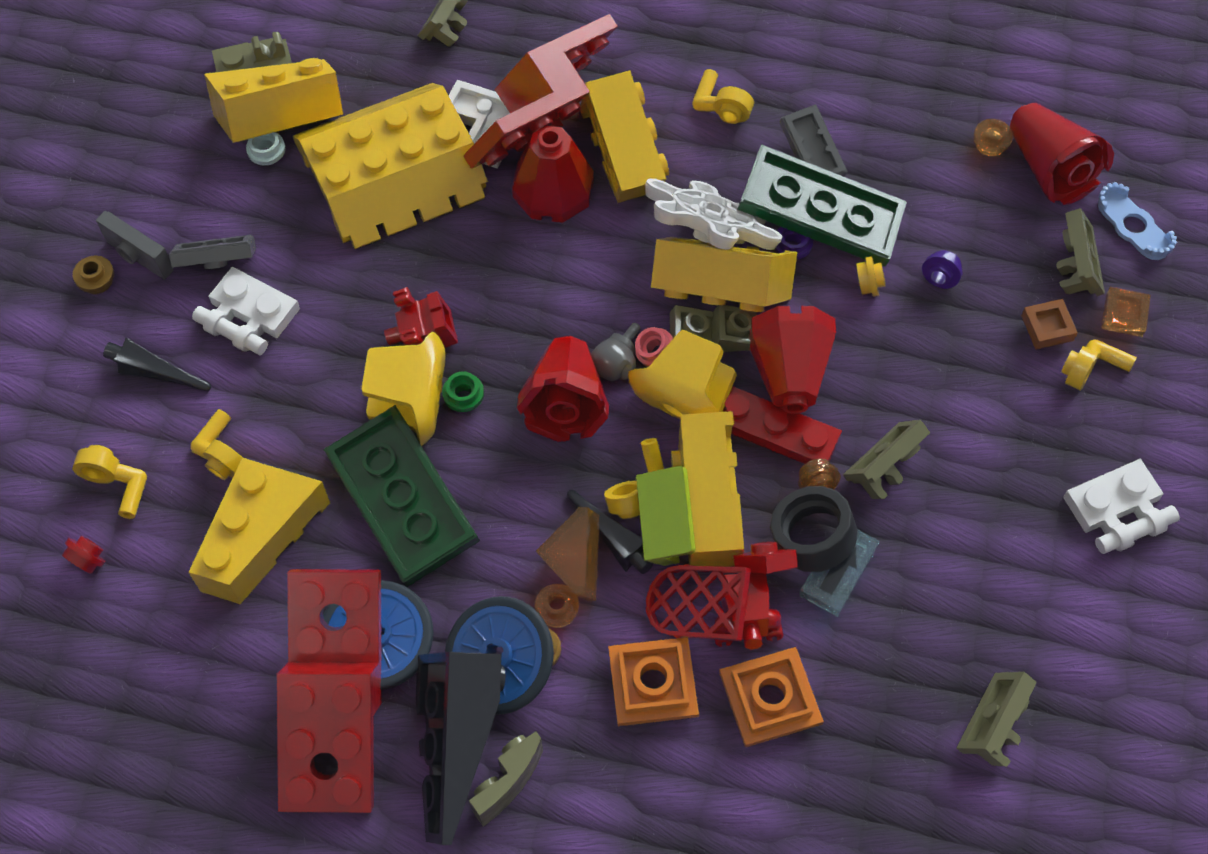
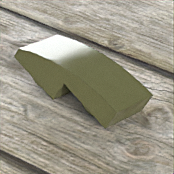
(724, 326)
(517, 765)

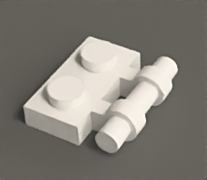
(252, 302)
(1117, 495)

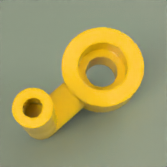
(731, 103)
(1079, 365)
(221, 458)
(101, 466)
(623, 497)

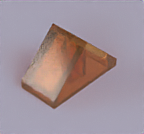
(574, 552)

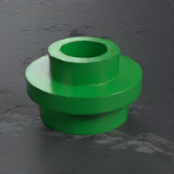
(463, 382)

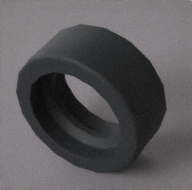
(808, 502)

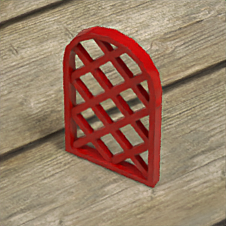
(709, 633)

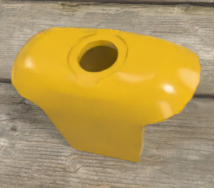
(685, 377)
(410, 380)

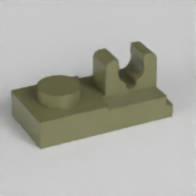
(440, 20)
(252, 55)
(1085, 264)
(898, 444)
(995, 715)

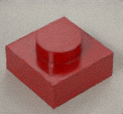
(766, 558)

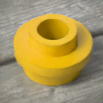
(870, 277)

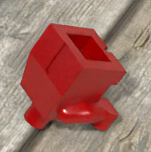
(420, 318)
(758, 619)

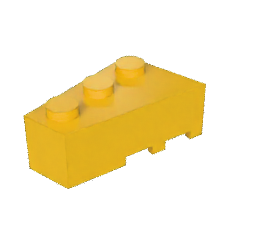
(273, 97)
(623, 134)
(721, 275)
(714, 500)
(253, 526)

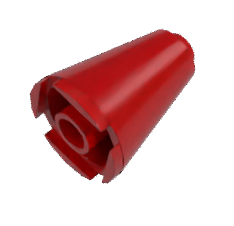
(1060, 153)

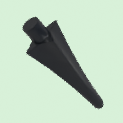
(139, 362)
(623, 543)

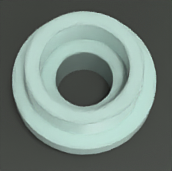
(269, 156)

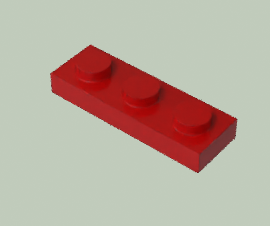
(780, 431)

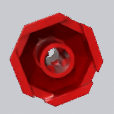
(552, 176)
(792, 354)
(564, 392)

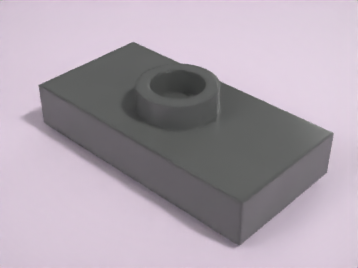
(811, 140)
(134, 245)
(213, 252)

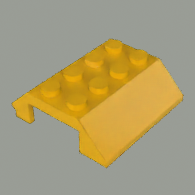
(392, 162)

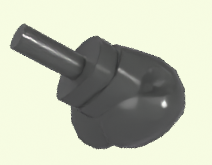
(615, 355)

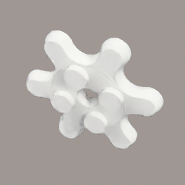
(709, 214)

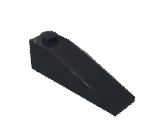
(459, 704)

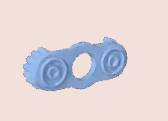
(1117, 207)

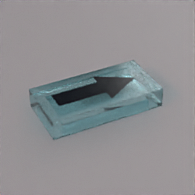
(834, 586)

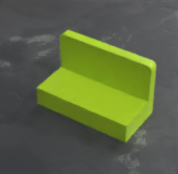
(665, 515)

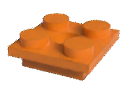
(642, 704)
(765, 721)

